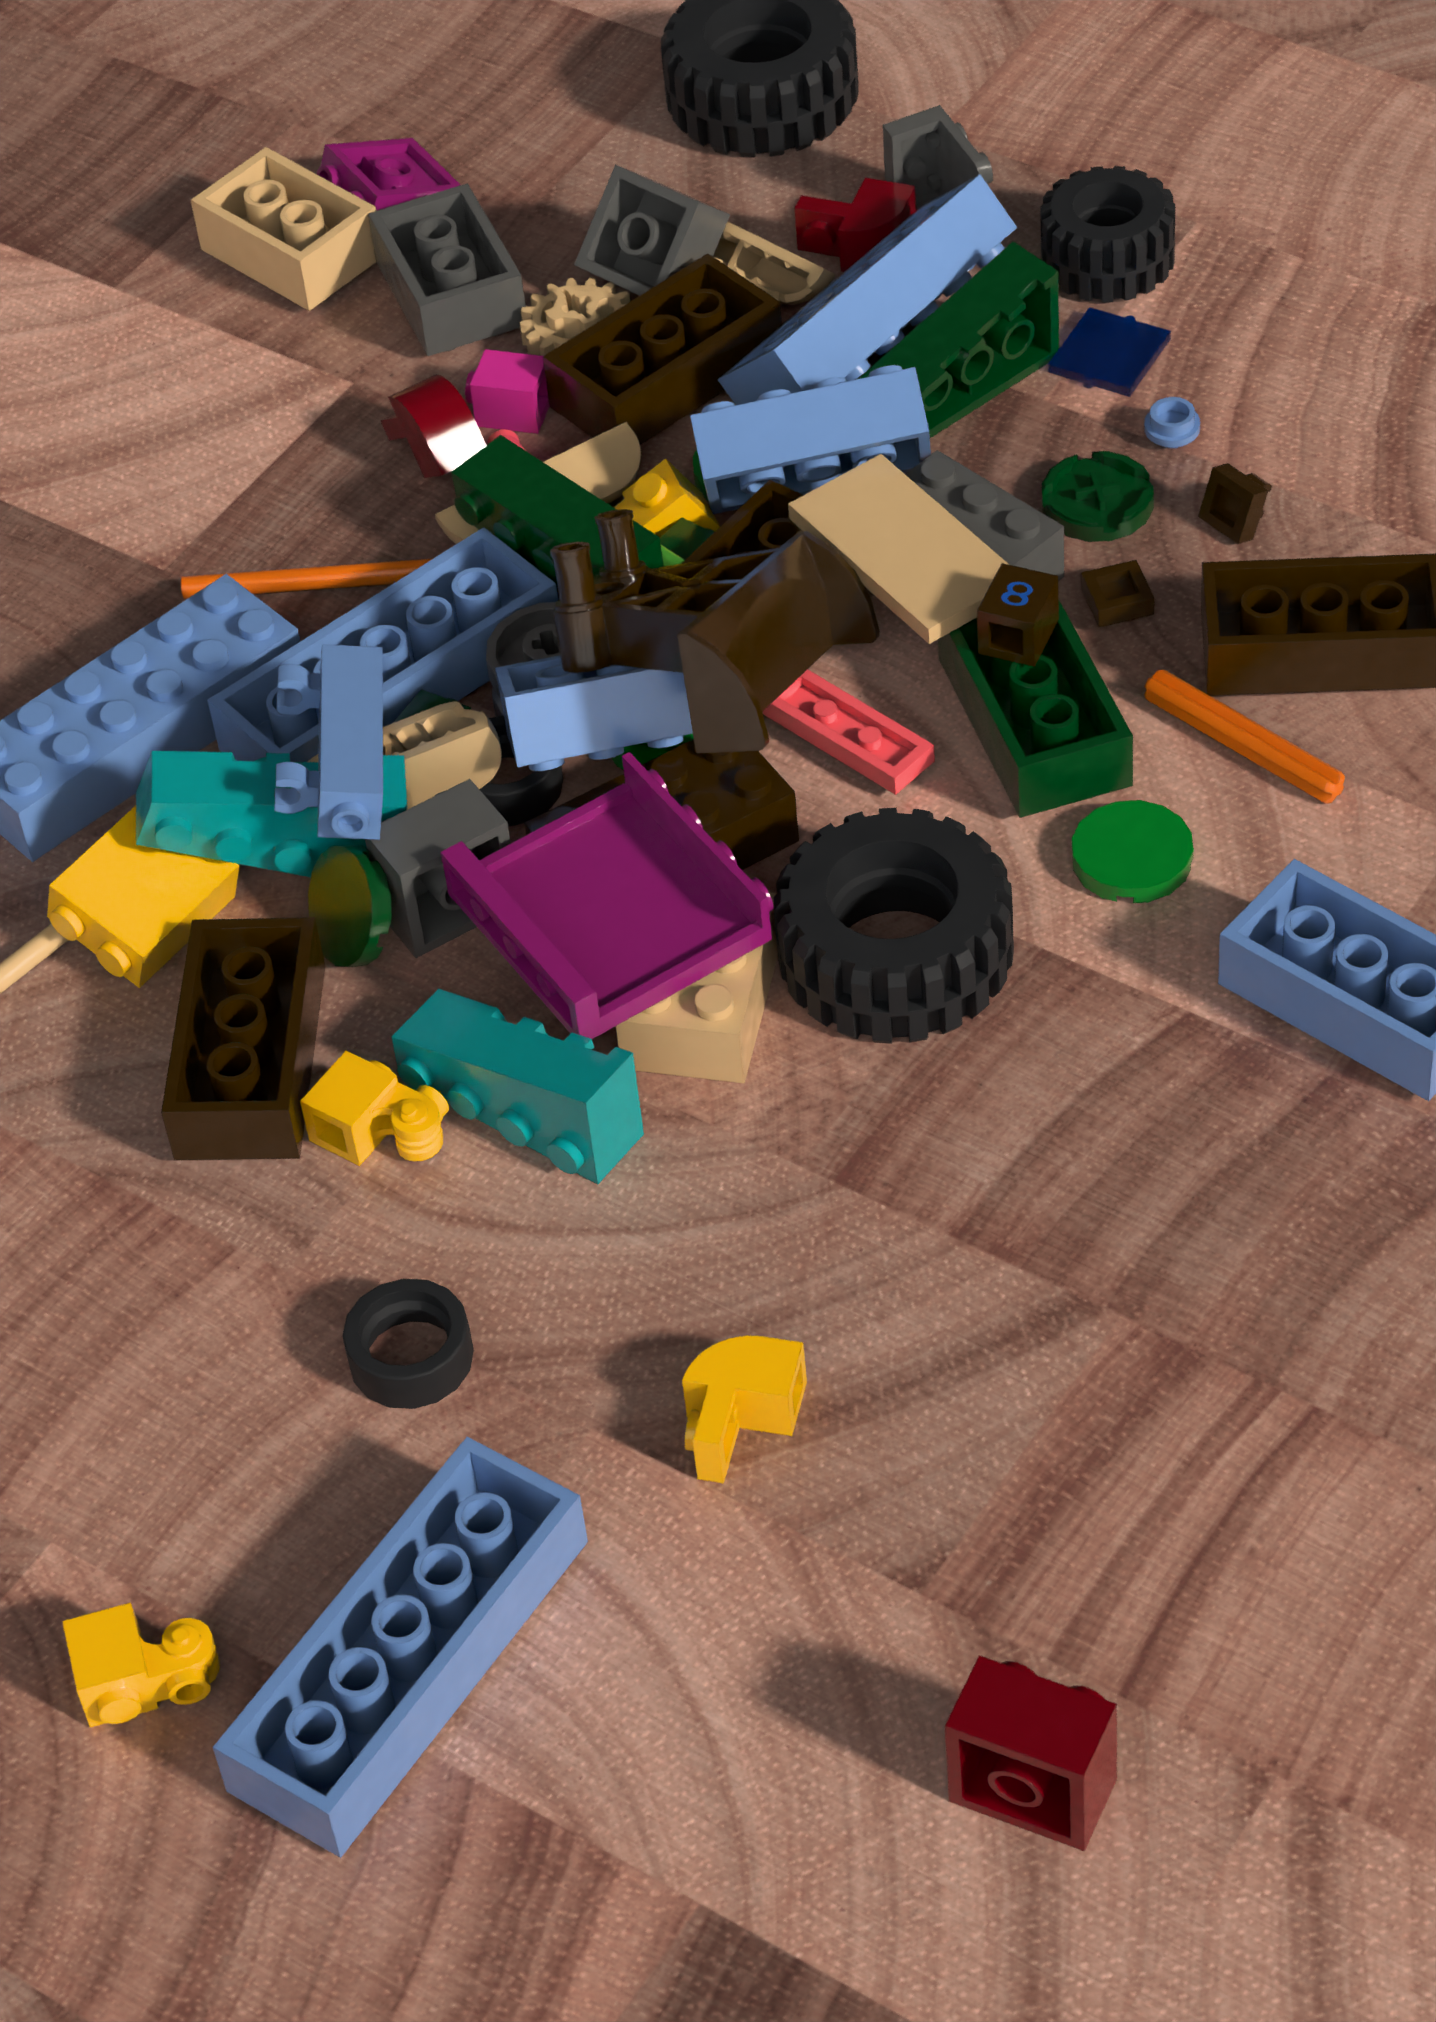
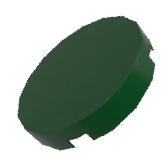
(1098, 496)
(349, 905)

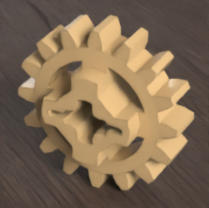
(566, 313)

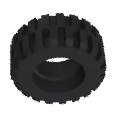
(759, 72)
(900, 982)

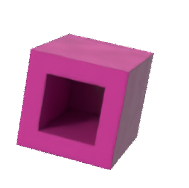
(508, 391)

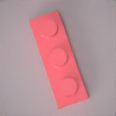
(852, 732)

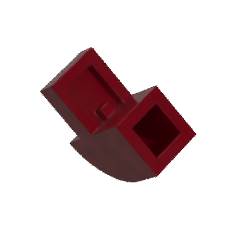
(853, 227)
(435, 425)

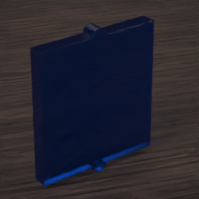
(1109, 351)

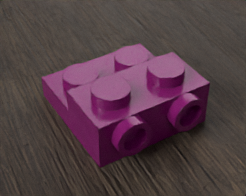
(384, 171)

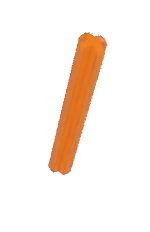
(1245, 736)

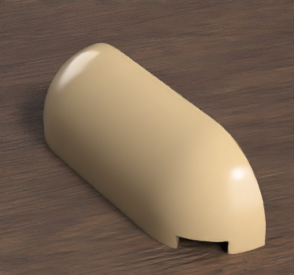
(770, 267)
(600, 465)
(443, 749)

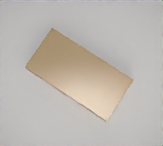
(901, 545)

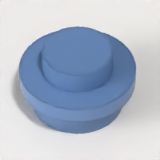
(1172, 422)

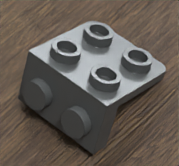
(931, 154)

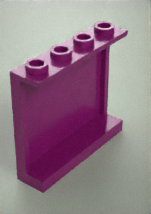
(613, 903)

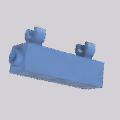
(350, 741)

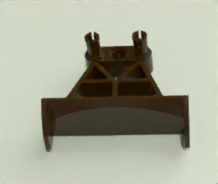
(727, 623)

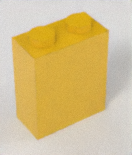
(136, 900)

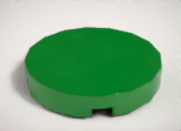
(1132, 851)

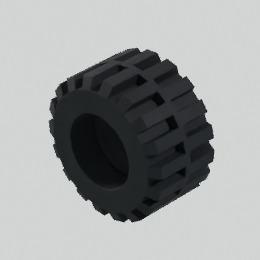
(1108, 233)

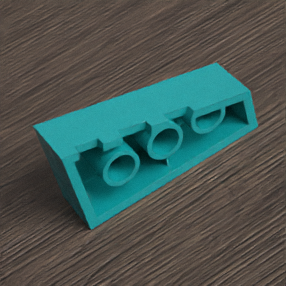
(227, 813)
(524, 1083)

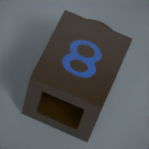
(1018, 614)

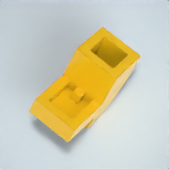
(740, 1385)

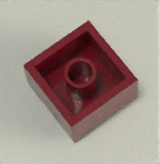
(1032, 1751)

